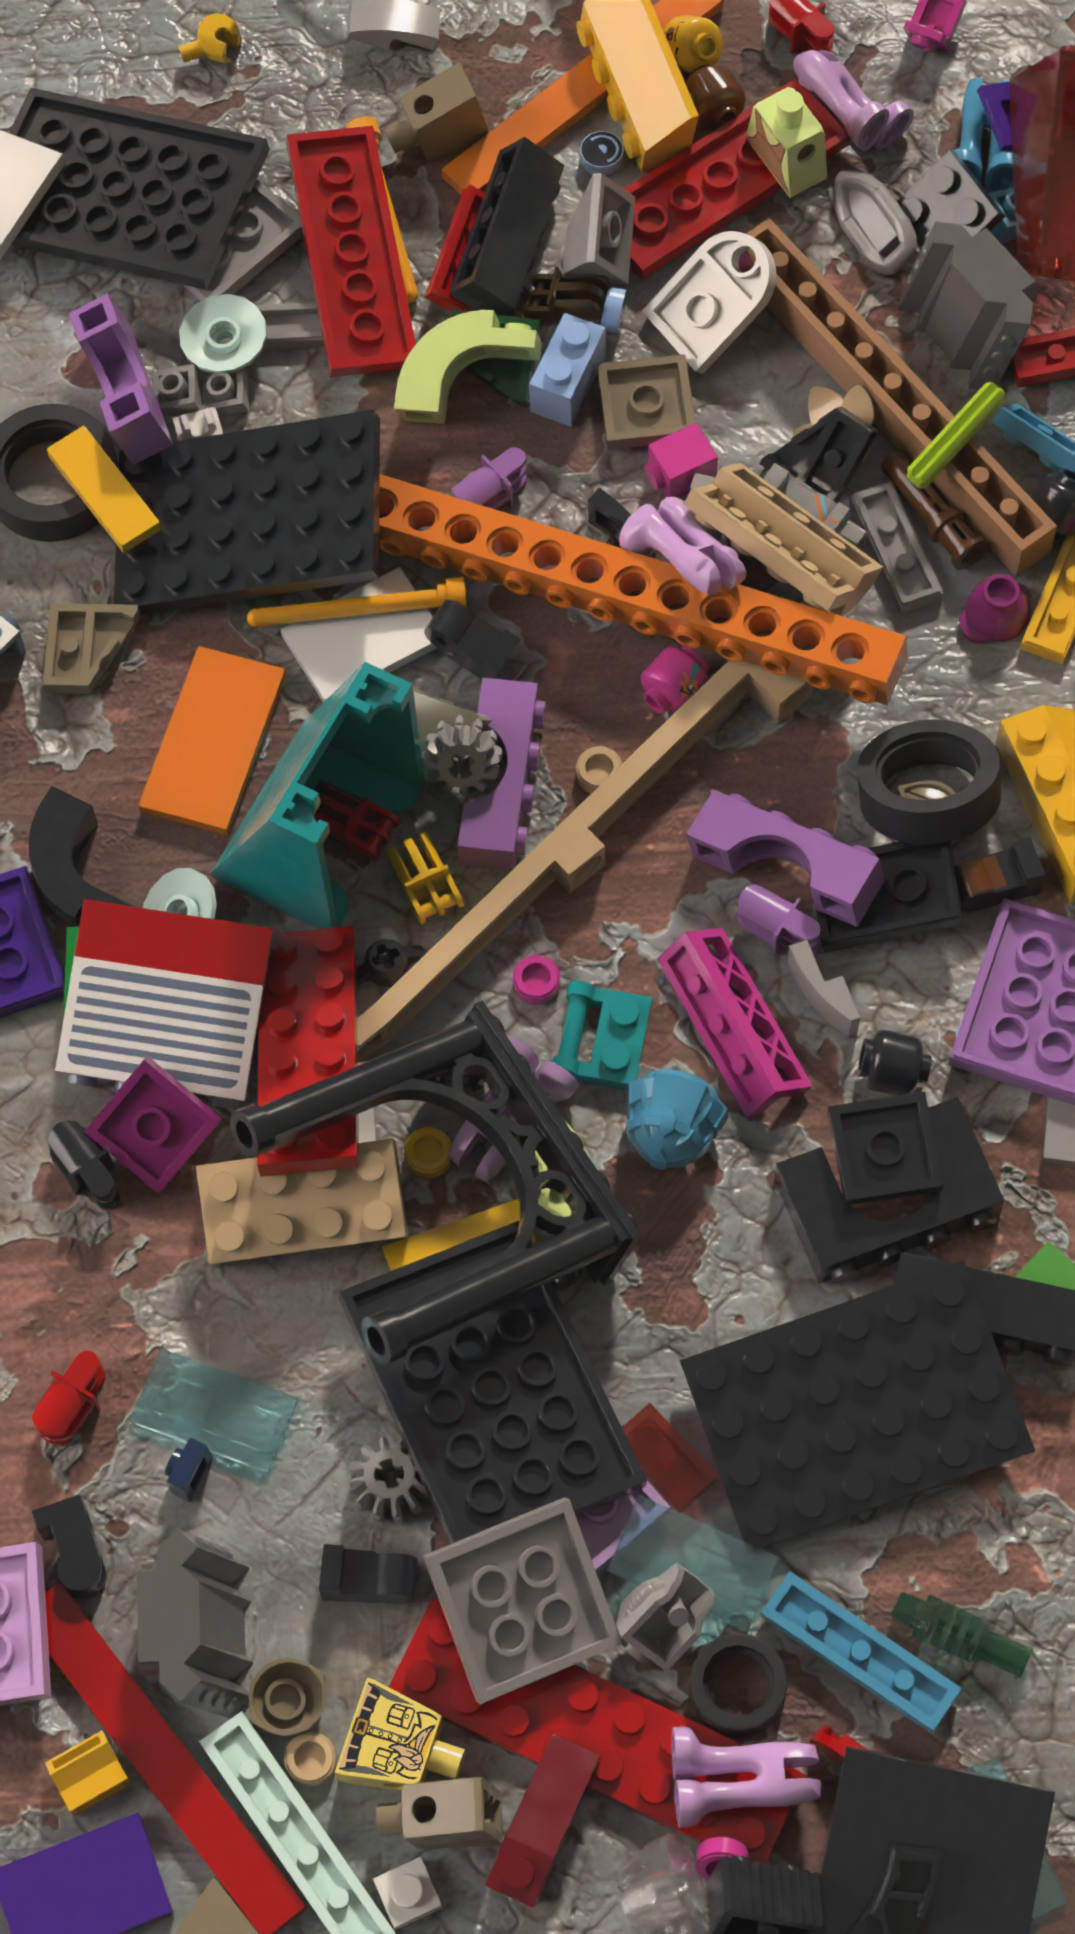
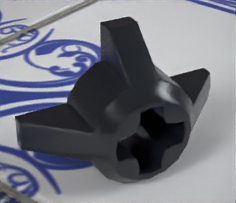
(390, 970)

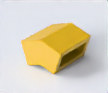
(87, 1773)

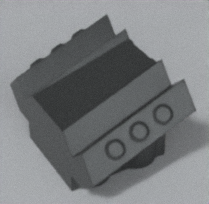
(970, 300)
(194, 1624)

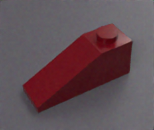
(543, 1821)

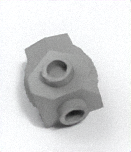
(664, 1616)

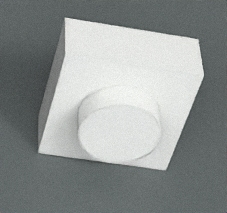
(407, 1893)

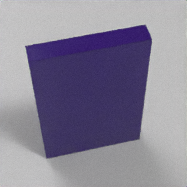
(27, 954)
(87, 1884)

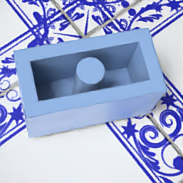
(567, 369)

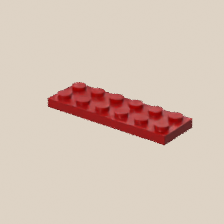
(708, 187)
(351, 250)
(308, 1036)

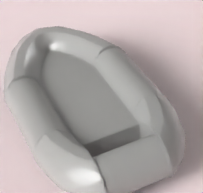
(873, 221)

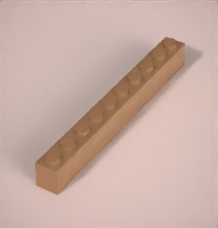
(903, 404)

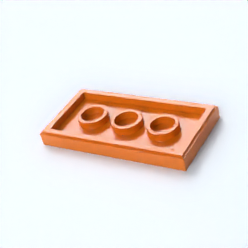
(212, 740)

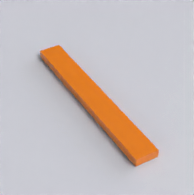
(554, 108)

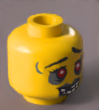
(693, 41)

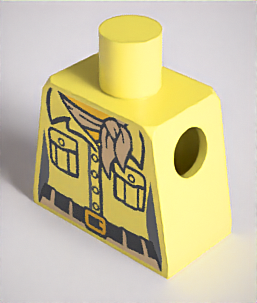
(394, 1742)

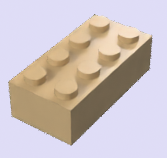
(301, 1211)

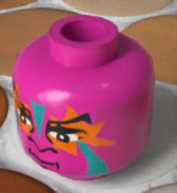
(673, 678)

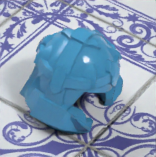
(673, 1117)

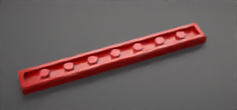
(168, 1767)

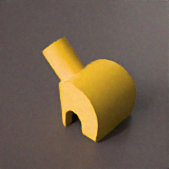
(214, 35)

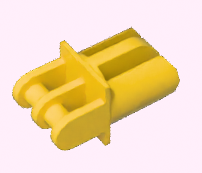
(426, 882)

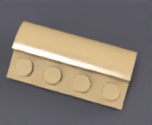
(784, 539)

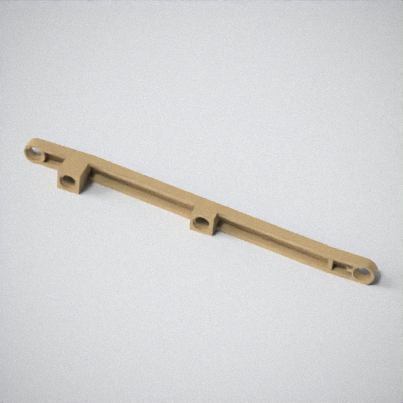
(573, 848)

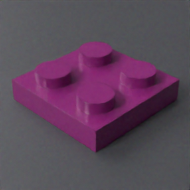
(153, 1125)

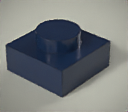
(187, 1468)

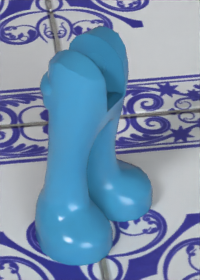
(974, 120)

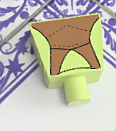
(781, 131)

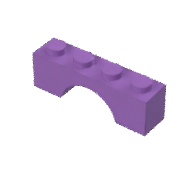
(130, 400)
(492, 825)
(736, 833)

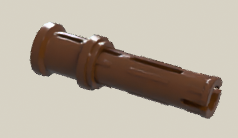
(945, 523)

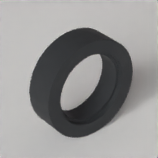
(23, 431)
(934, 819)

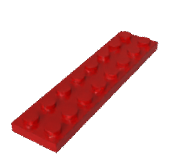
(591, 1712)

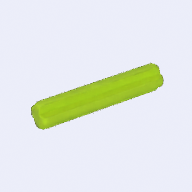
(955, 435)

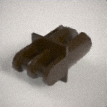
(562, 294)

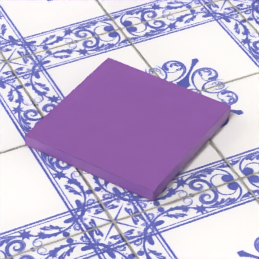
(1024, 1005)

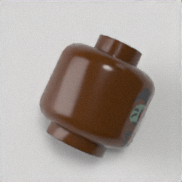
(715, 95)

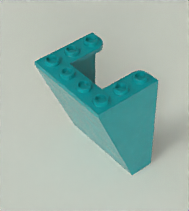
(356, 741)

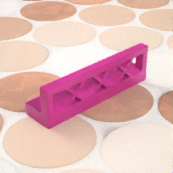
(726, 1020)

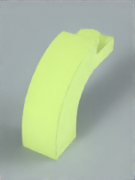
(449, 349)

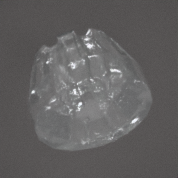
(664, 1889)

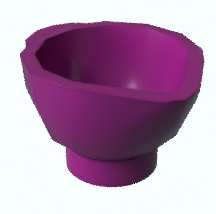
(996, 610)

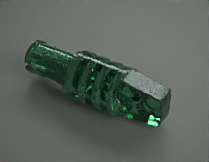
(960, 1633)

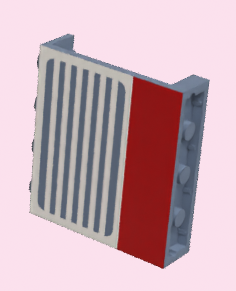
(165, 991)

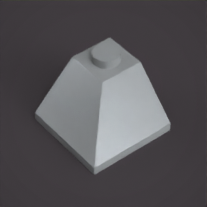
(600, 233)

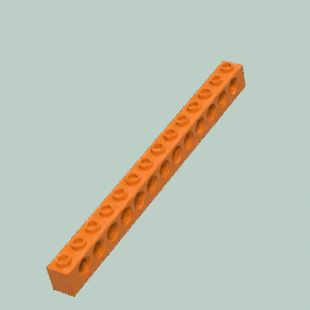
(662, 586)

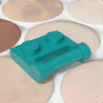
(618, 1036)

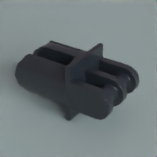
(83, 1163)

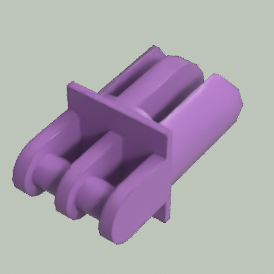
(495, 480)
(776, 919)

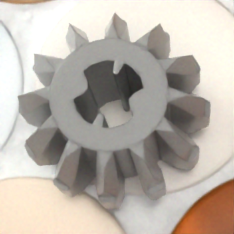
(461, 740)
(375, 1492)

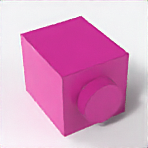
(677, 459)

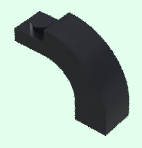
(55, 844)

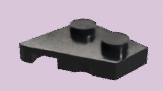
(826, 453)

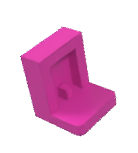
(934, 23)

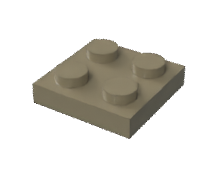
(644, 400)

